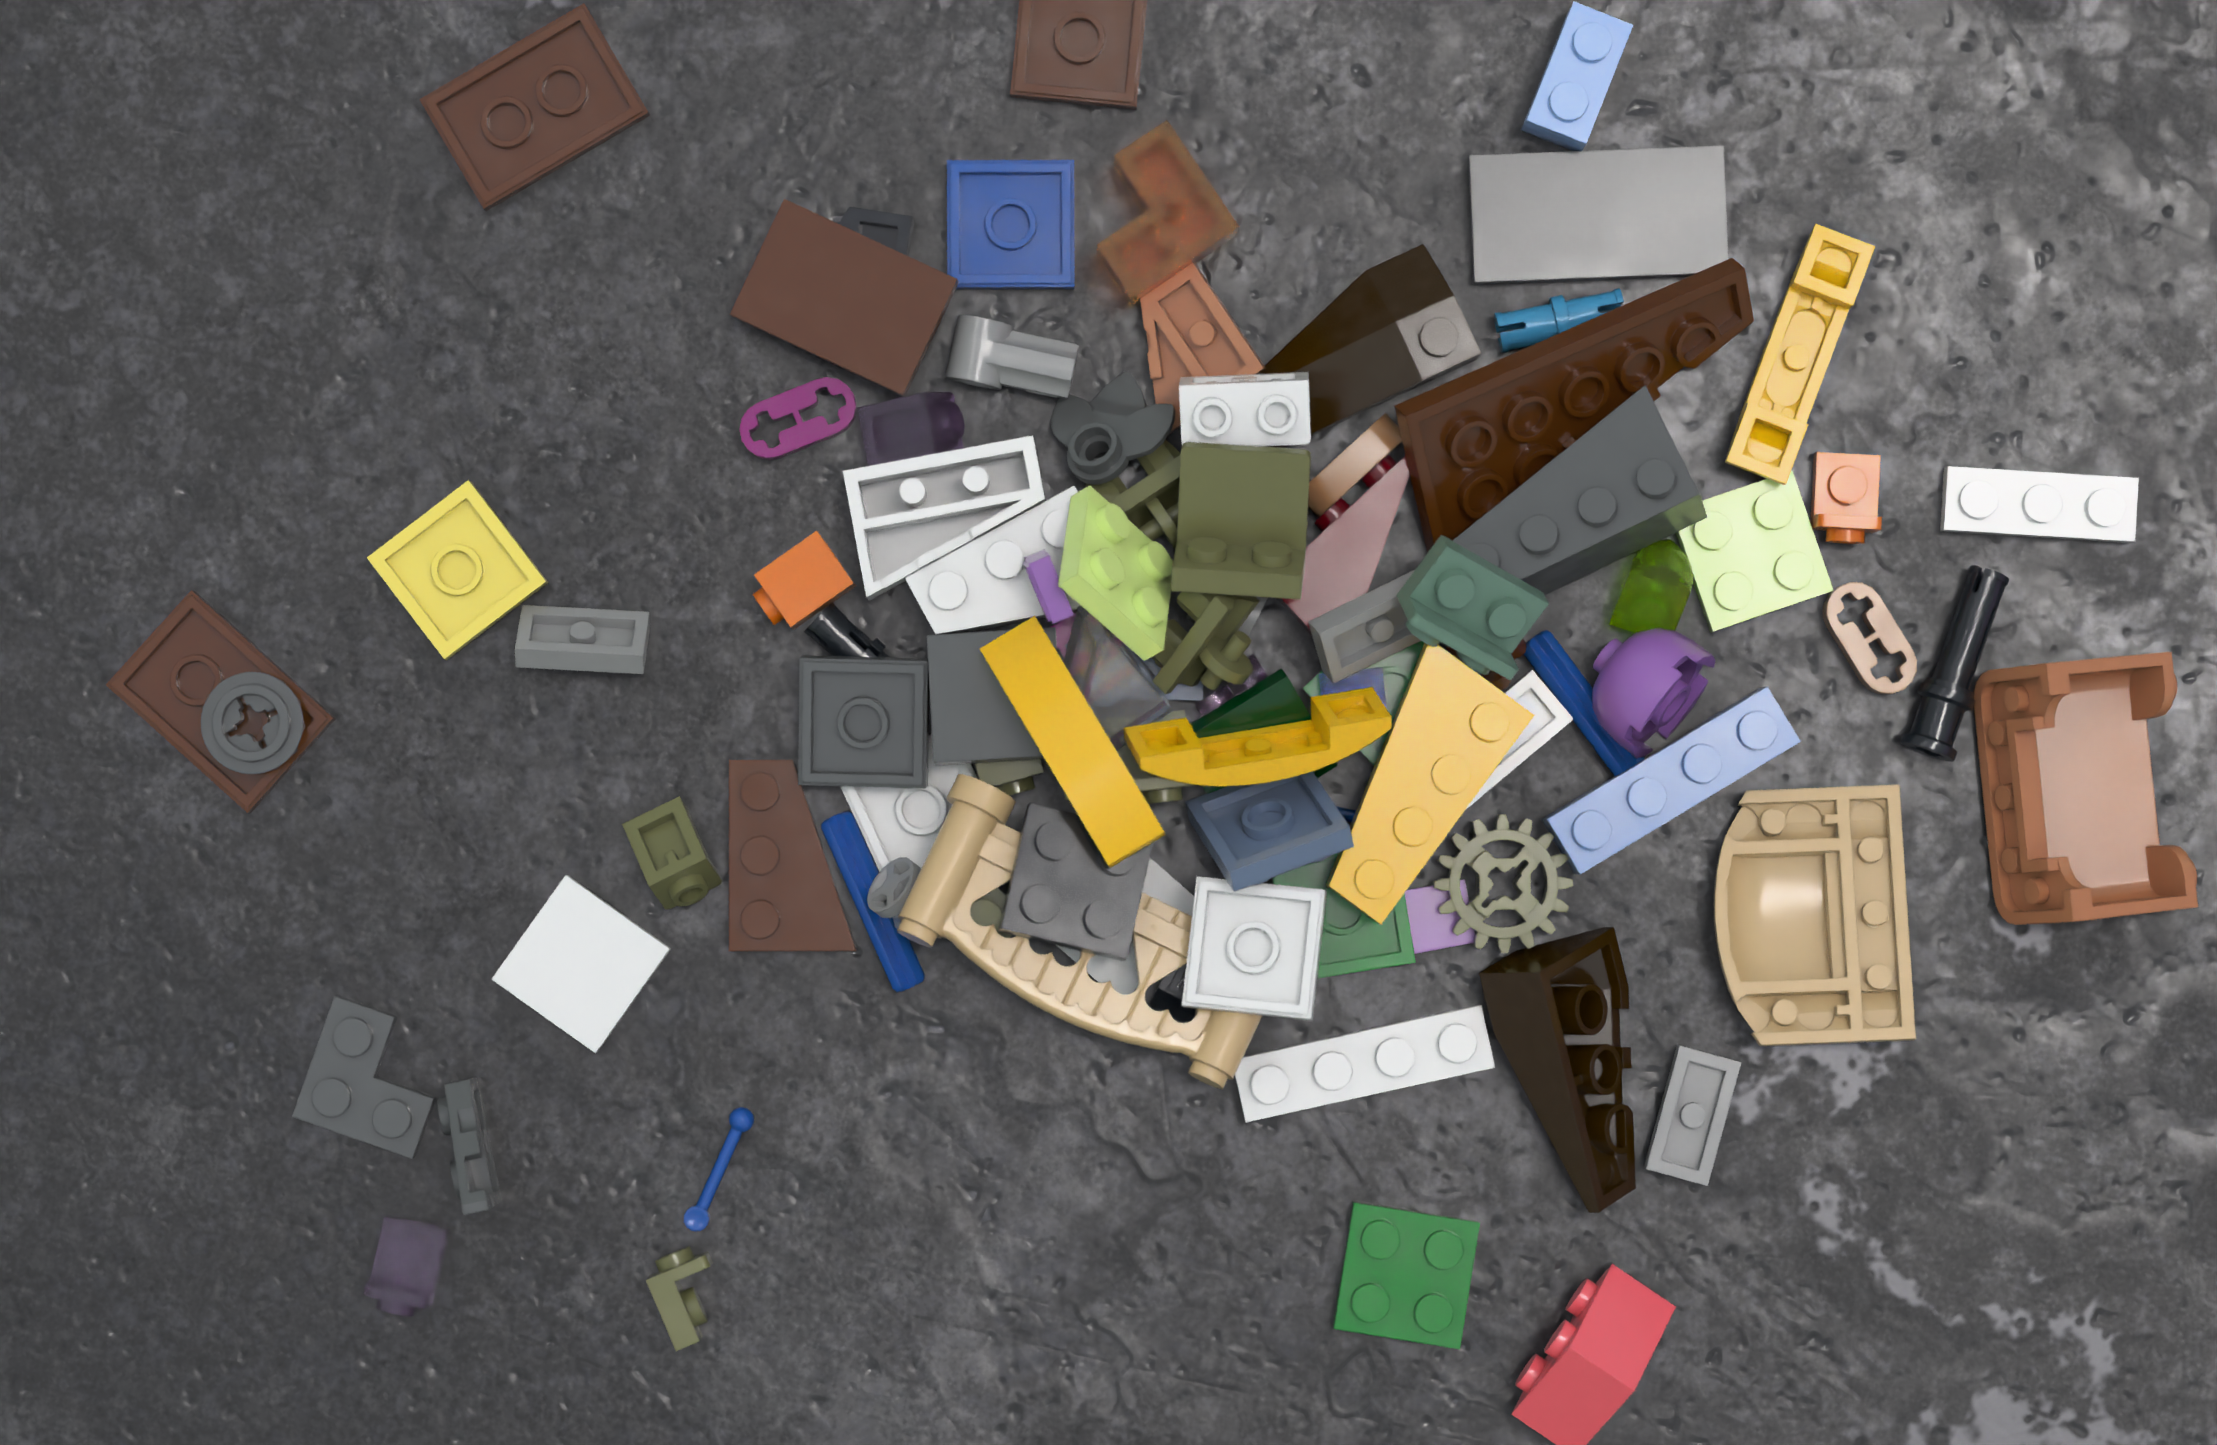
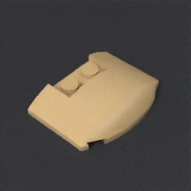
(1816, 916)

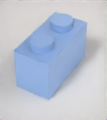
(1577, 77)

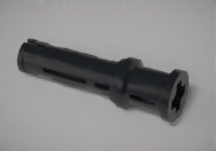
(1947, 693)

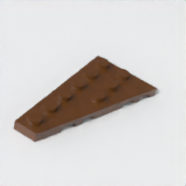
(1508, 420)

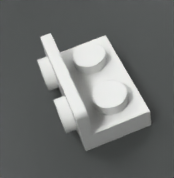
(1246, 409)

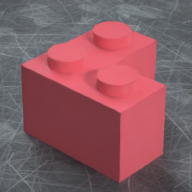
(1592, 1359)

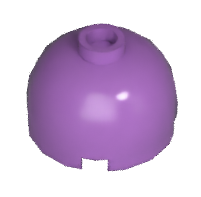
(1647, 685)

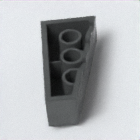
(1592, 502)

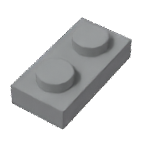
(1362, 631)
(582, 639)
(1692, 1115)

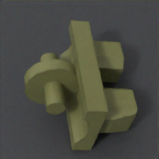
(1153, 500)
(1213, 645)

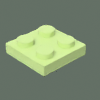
(1754, 553)
(1116, 572)

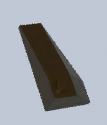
(1379, 340)
(1562, 1036)

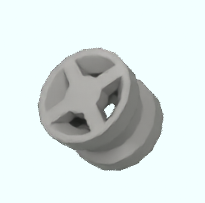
(892, 888)

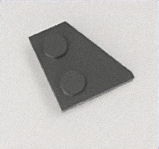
(474, 1165)

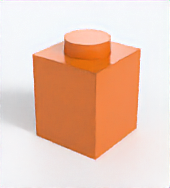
(802, 582)

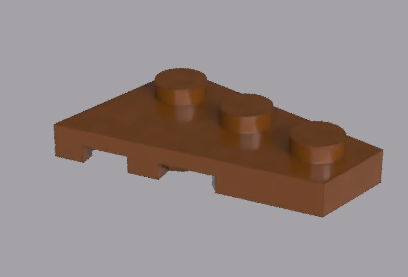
(777, 867)

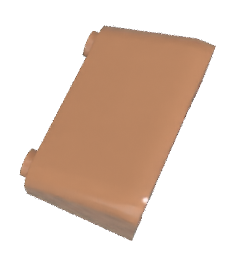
(2076, 790)

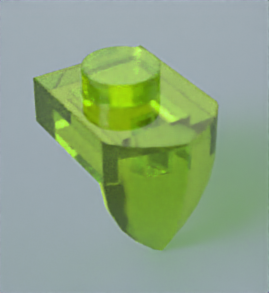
(1654, 589)

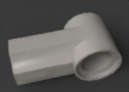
(996, 356)

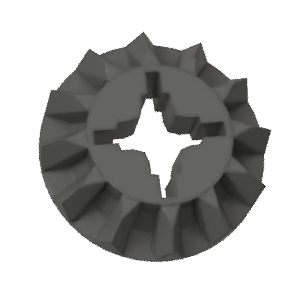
(224, 712)

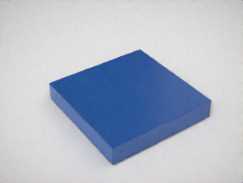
(1011, 224)

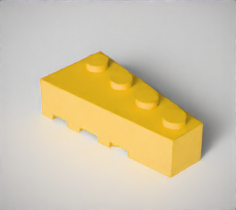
(1431, 767)

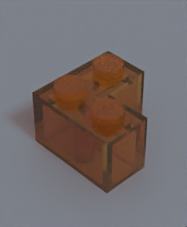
(1180, 219)

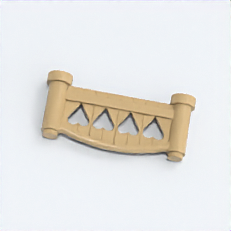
(977, 856)

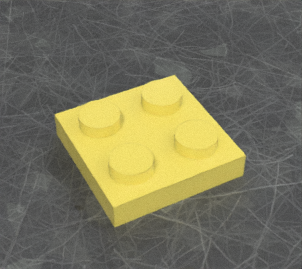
(457, 570)

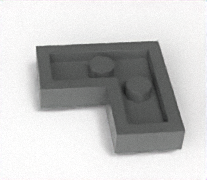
(344, 1086)

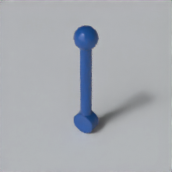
(698, 1216)

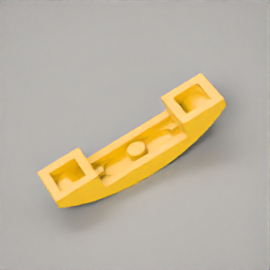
(1798, 354)
(1337, 729)
(1072, 741)

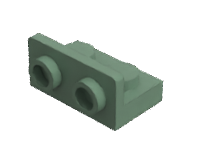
(1470, 607)

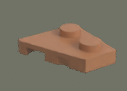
(1191, 336)

